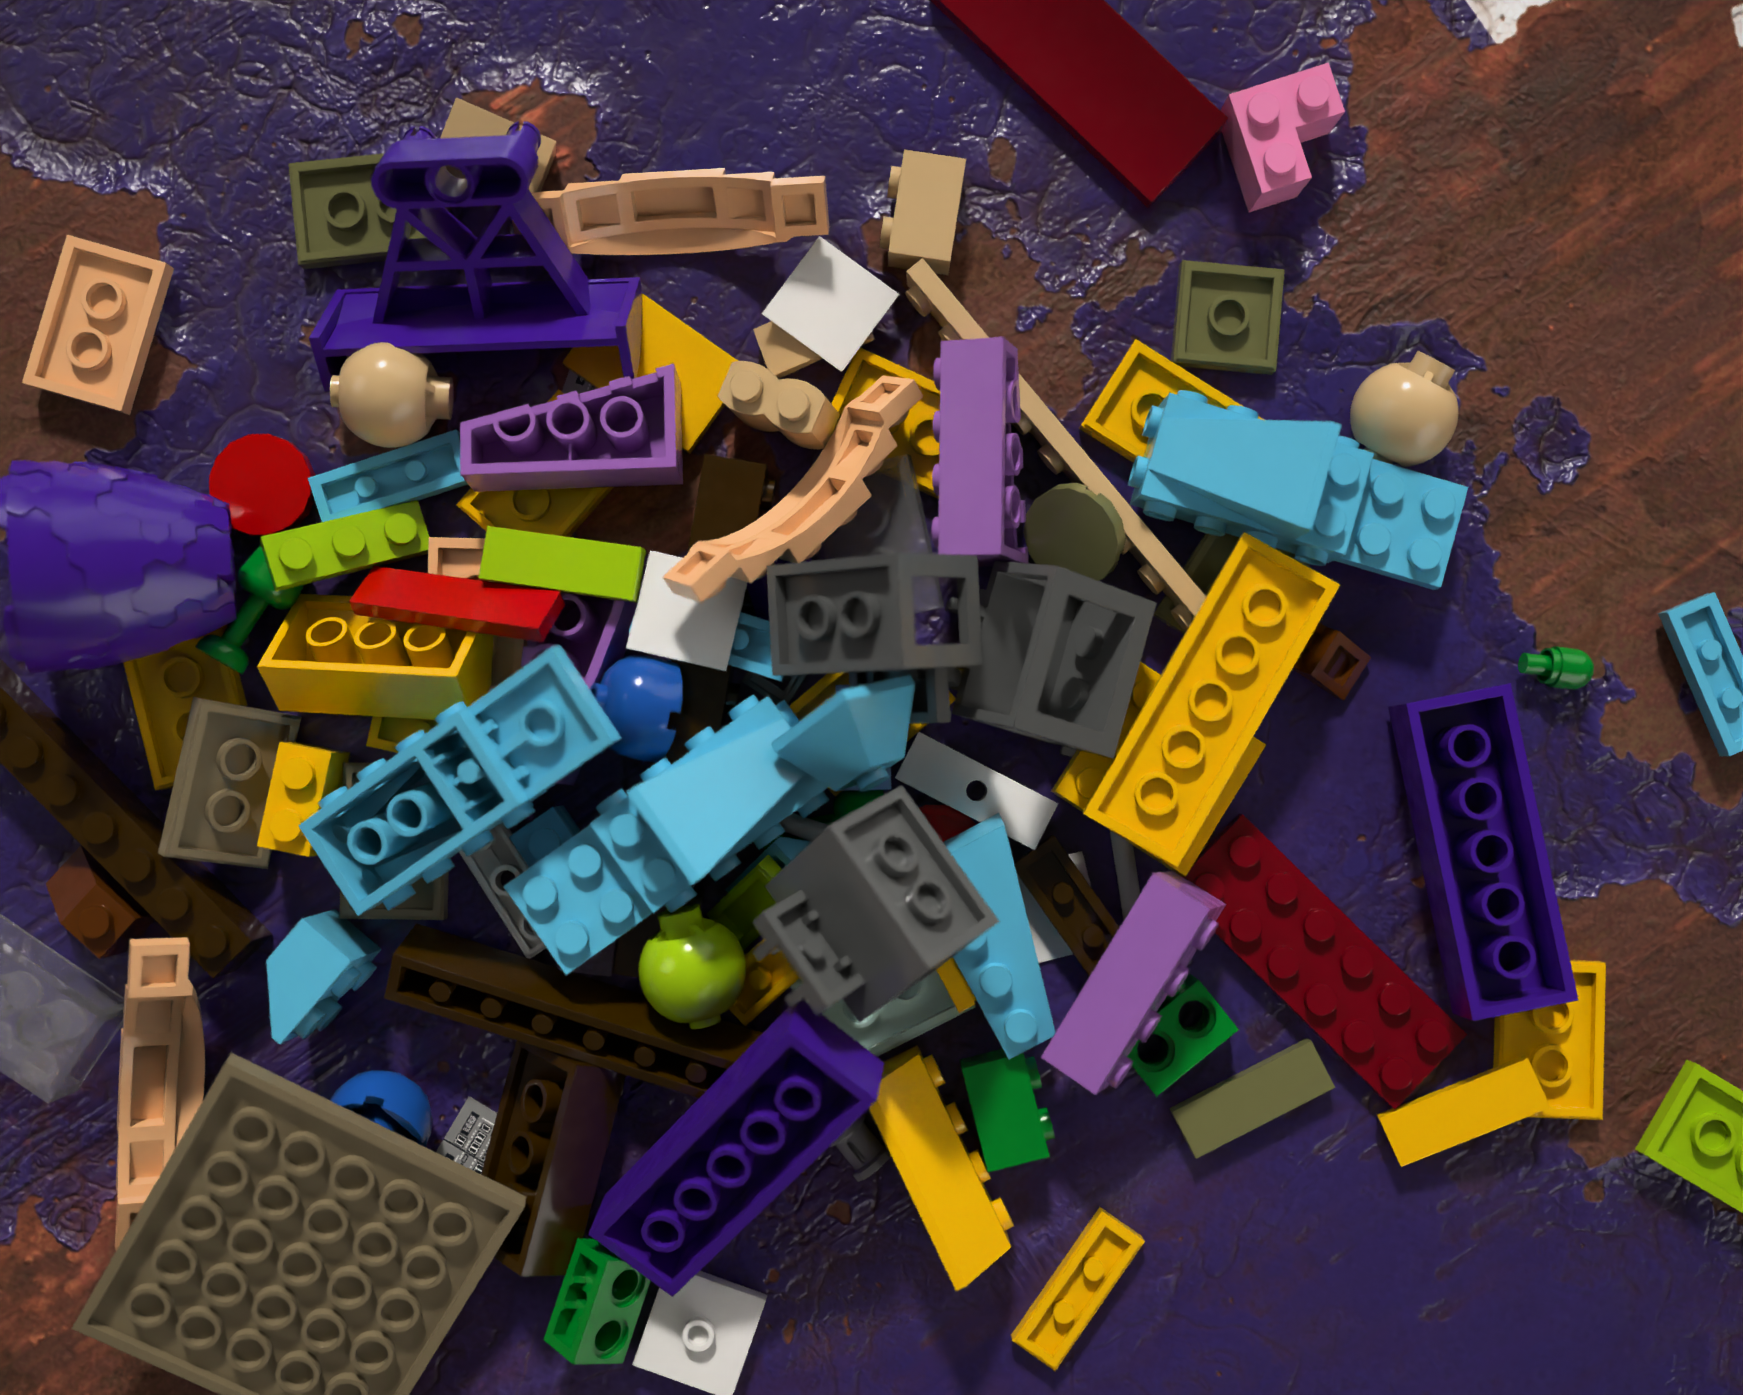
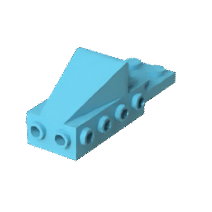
(1294, 489)
(458, 782)
(667, 834)

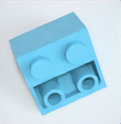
(314, 971)

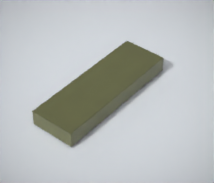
(1252, 1098)

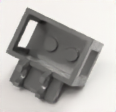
(862, 622)
(1054, 656)
(870, 908)

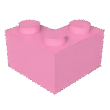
(1268, 130)

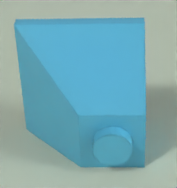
(853, 735)

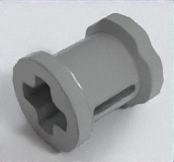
(862, 1149)

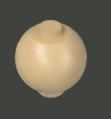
(390, 395)
(1406, 411)

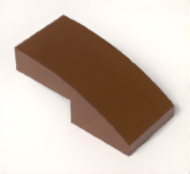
(1331, 661)

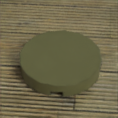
(1075, 531)

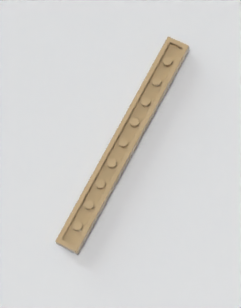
(1061, 451)

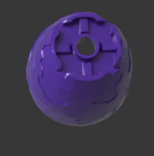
(110, 564)

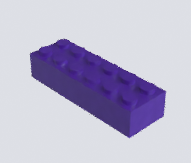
(1483, 853)
(738, 1147)

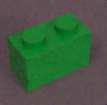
(1005, 1108)

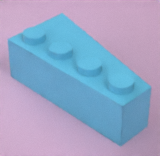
(1002, 961)

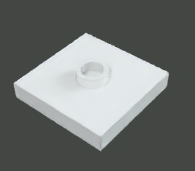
(701, 1333)

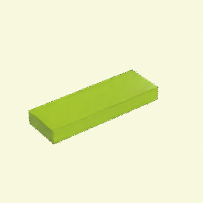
(562, 564)

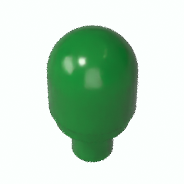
(1558, 667)

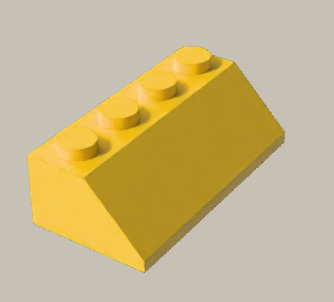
(370, 665)
(938, 1168)

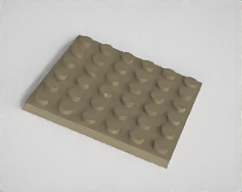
(297, 1248)

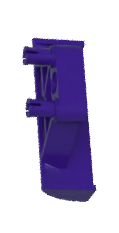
(479, 313)

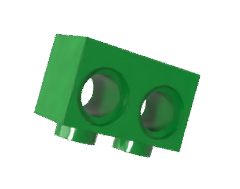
(1181, 1044)
(596, 1306)

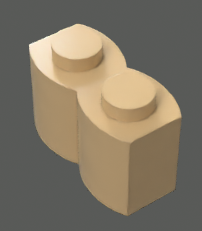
(779, 405)

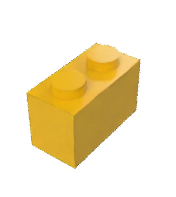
(298, 782)

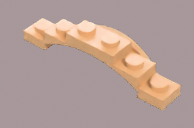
(685, 212)
(814, 507)
(157, 1069)

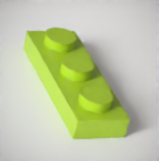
(345, 545)

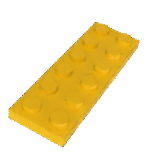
(1210, 699)

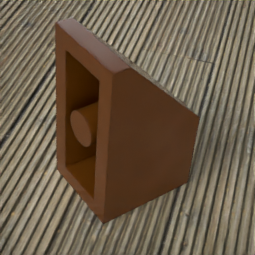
(96, 906)

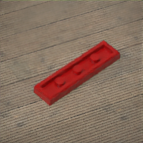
(458, 603)

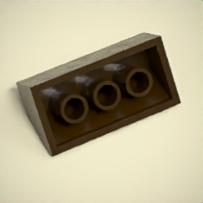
(551, 1150)

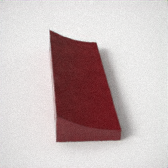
(1097, 84)

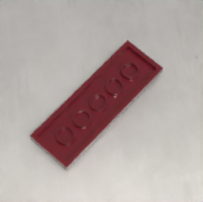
(1323, 964)

